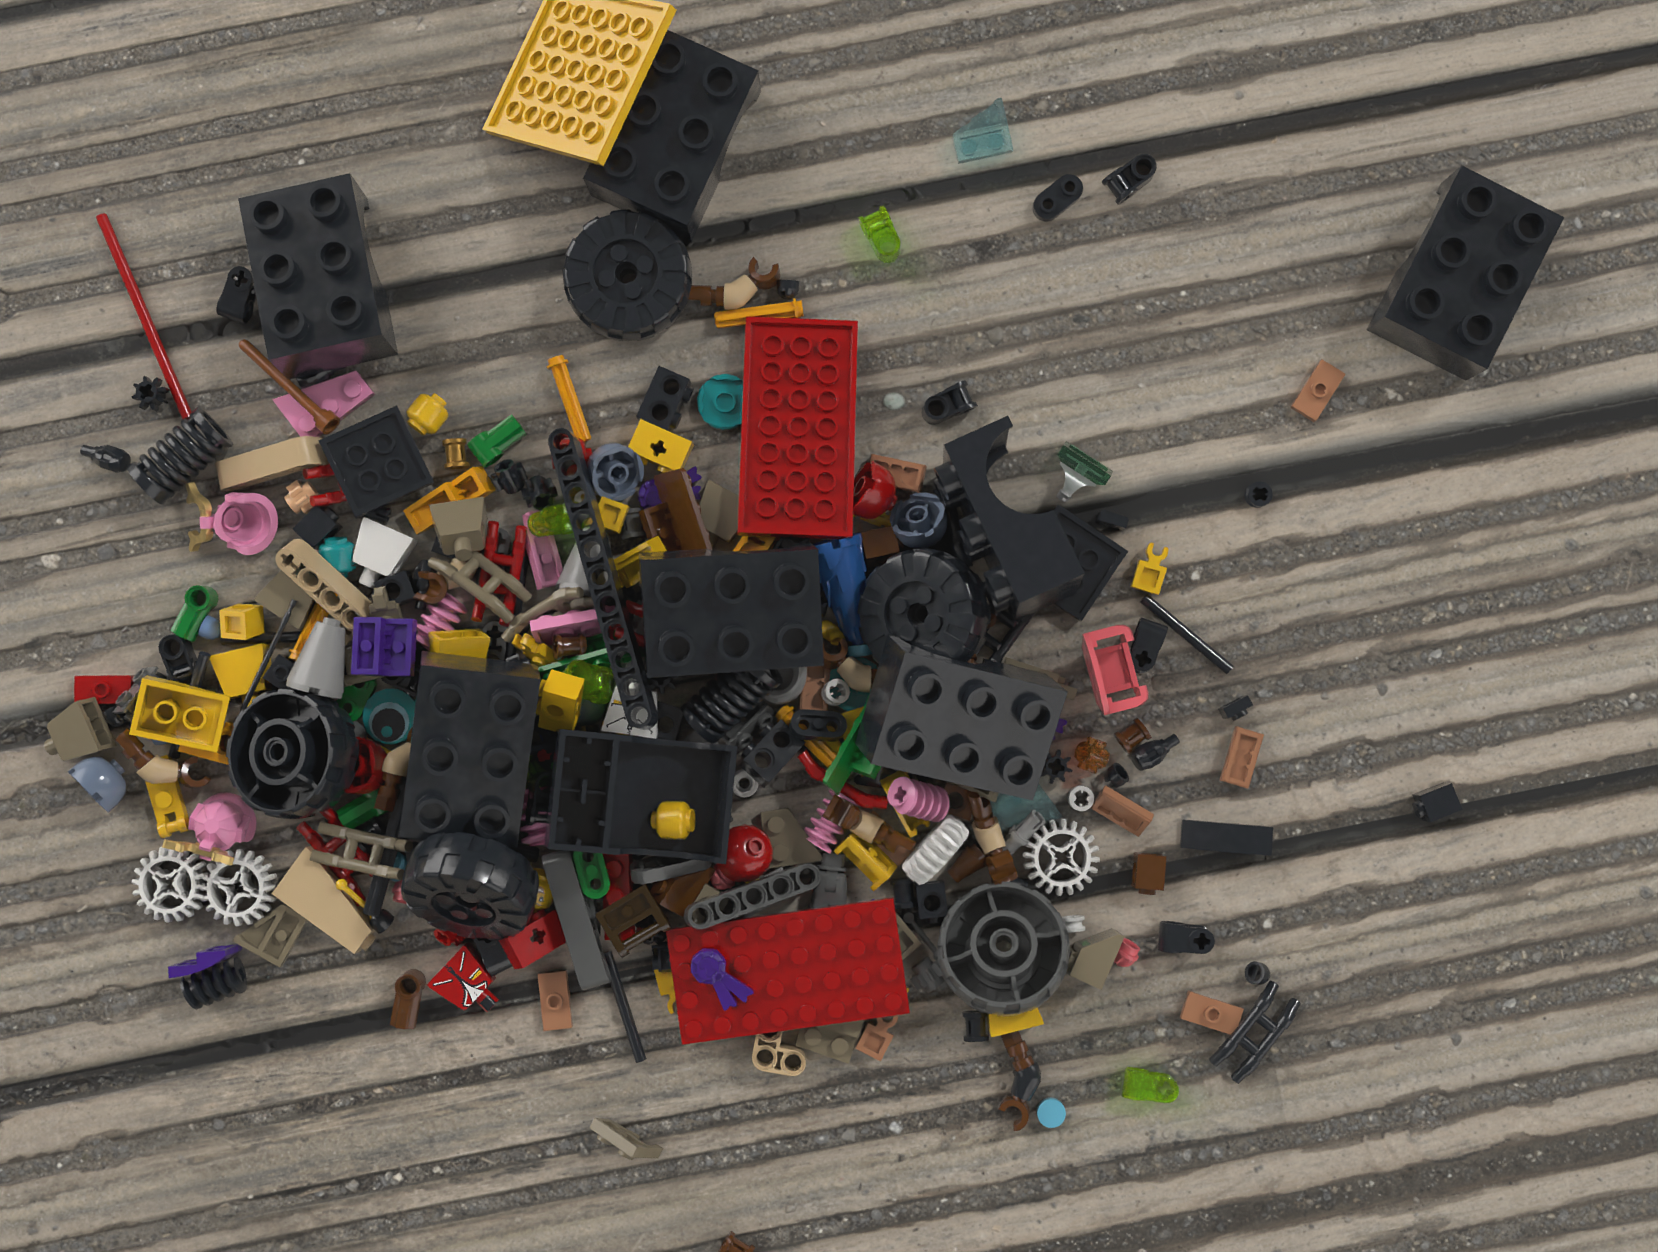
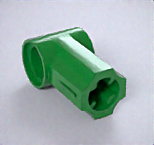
(491, 444)
(192, 614)
(360, 810)

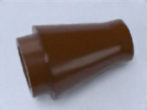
(968, 862)

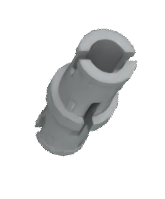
(1020, 833)

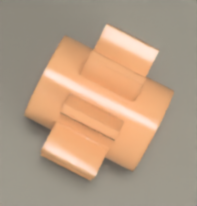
(299, 496)

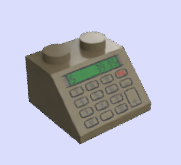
(1094, 956)

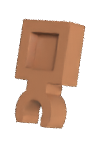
(876, 1038)

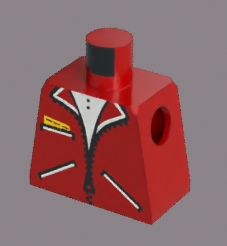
(465, 980)

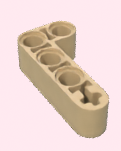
(270, 462)
(300, 560)
(780, 1051)

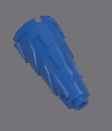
(843, 580)

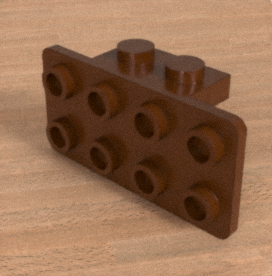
(678, 516)

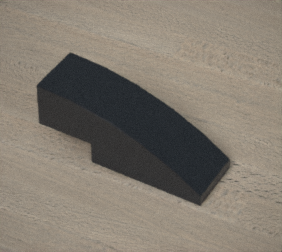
(1226, 837)

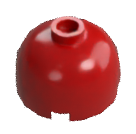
(873, 491)
(368, 767)
(747, 854)

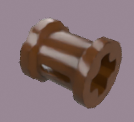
(568, 646)
(1123, 737)
(733, 1244)

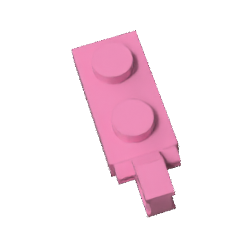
(543, 557)

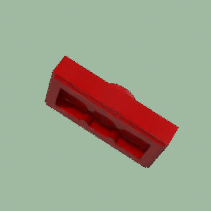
(103, 687)

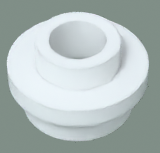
(744, 792)

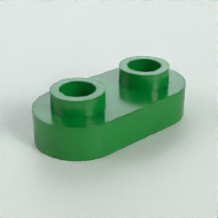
(357, 698)
(590, 870)

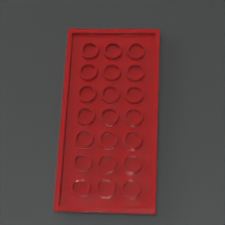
(798, 428)
(802, 969)

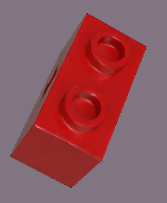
(549, 934)

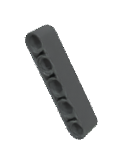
(766, 896)
(576, 920)

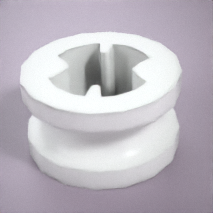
(843, 688)
(1089, 798)
(1074, 923)

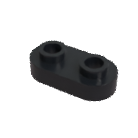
(1058, 196)
(816, 725)

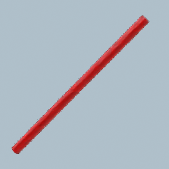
(144, 315)

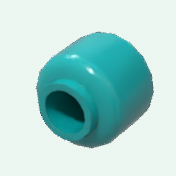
(339, 554)

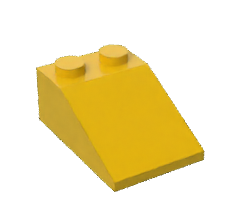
(179, 714)

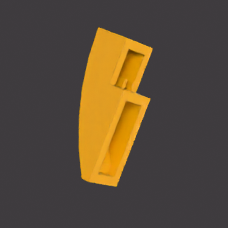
(469, 485)

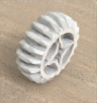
(1069, 846)
(935, 849)
(262, 893)
(155, 900)

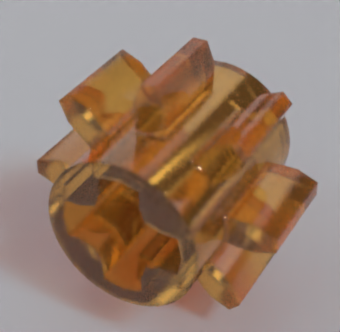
(1092, 755)

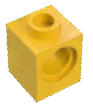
(241, 621)

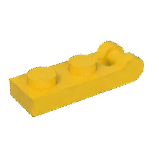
(165, 800)

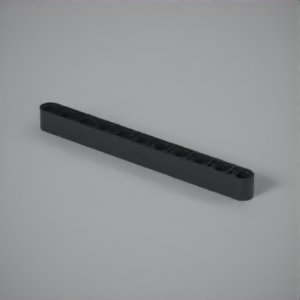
(612, 588)

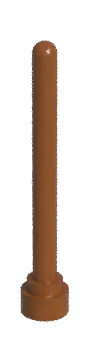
(324, 419)

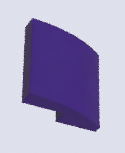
(383, 647)
(204, 960)

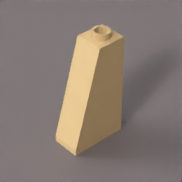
(313, 894)

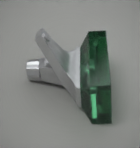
(1080, 471)

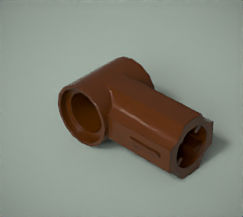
(407, 1001)

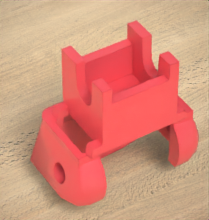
(1112, 669)

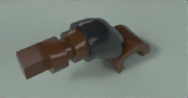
(1026, 1077)

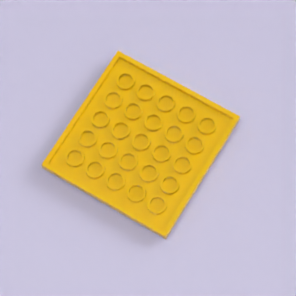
(579, 75)

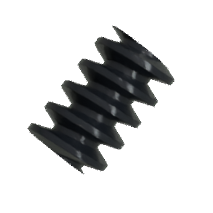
(214, 986)

